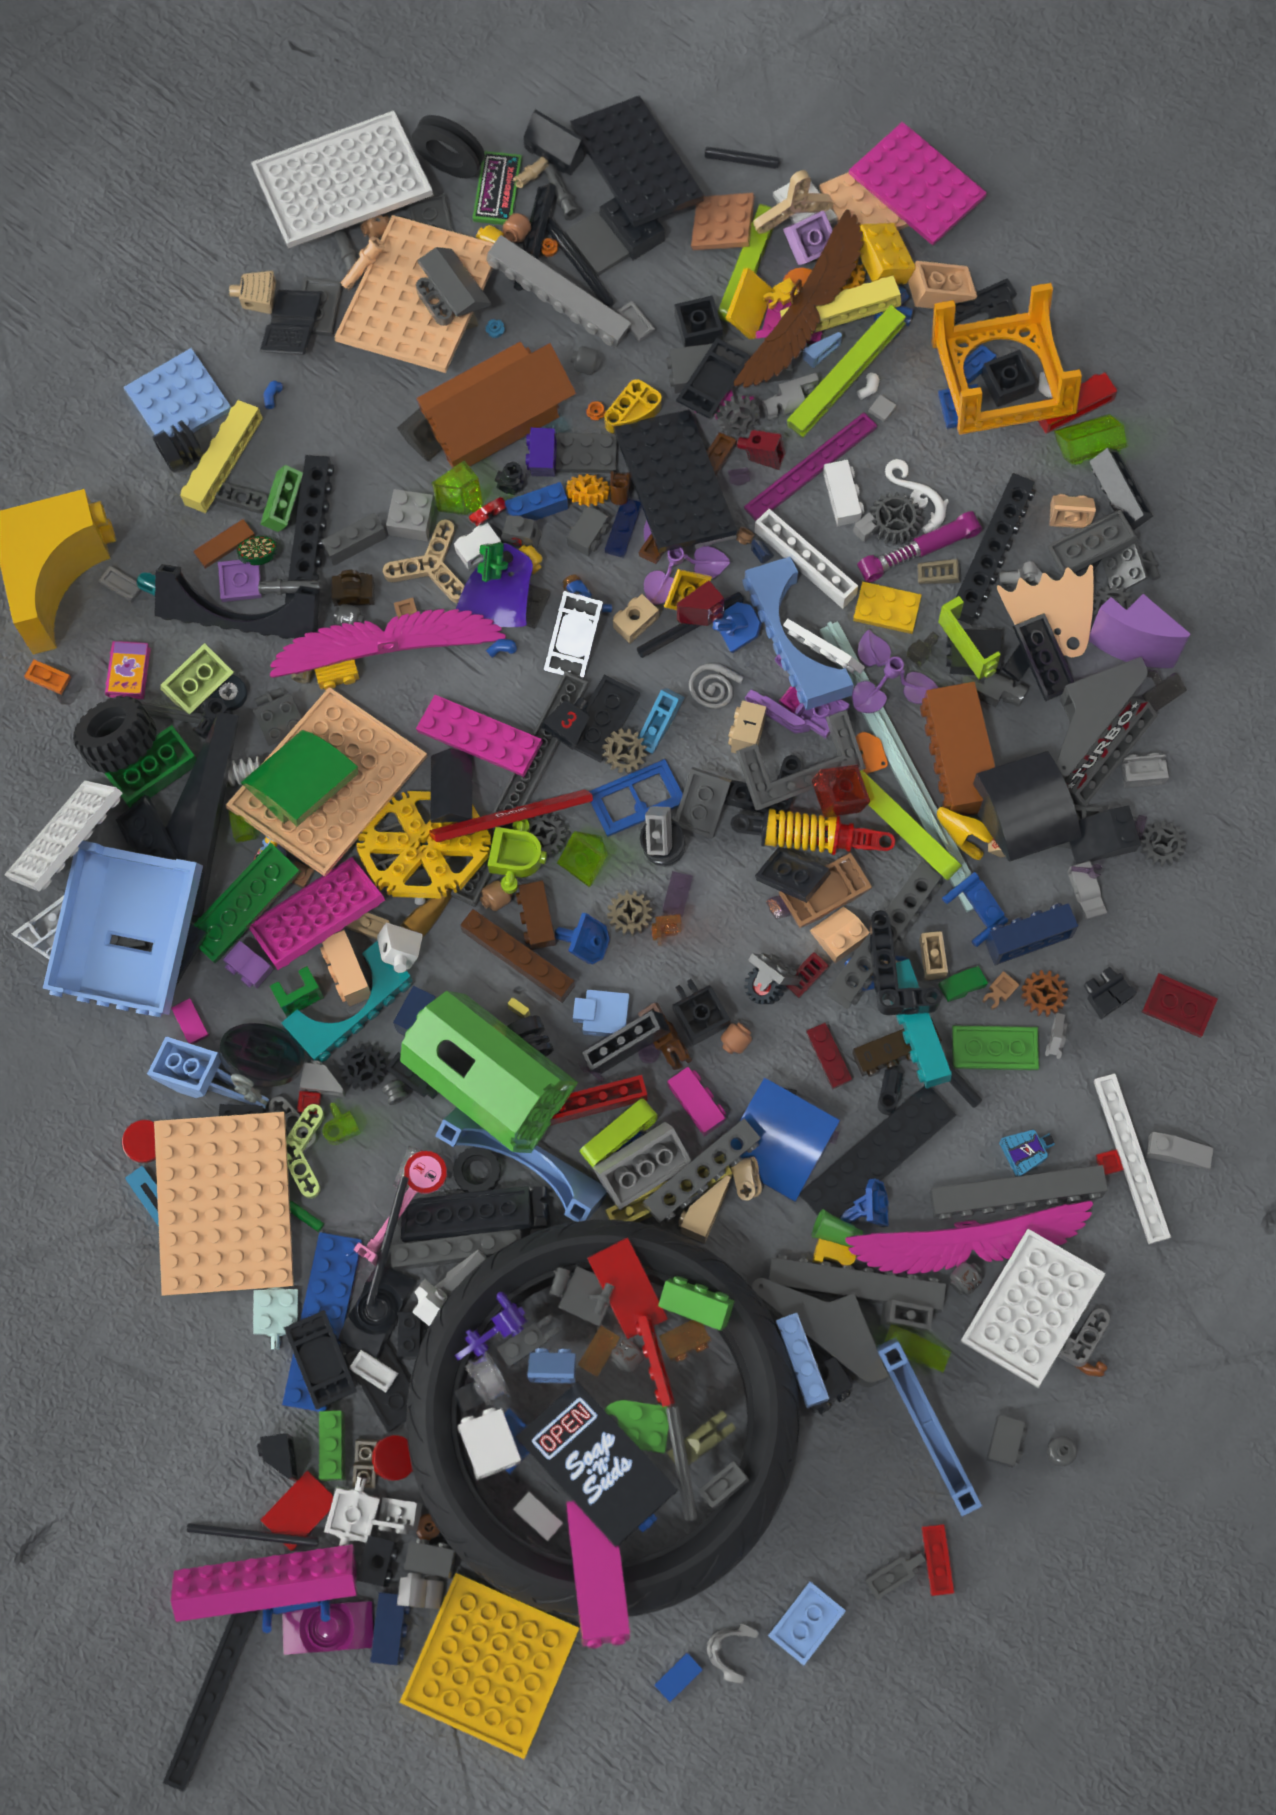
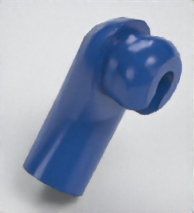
(269, 392)
(502, 645)

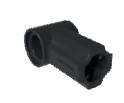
(890, 1090)

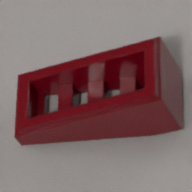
(811, 980)

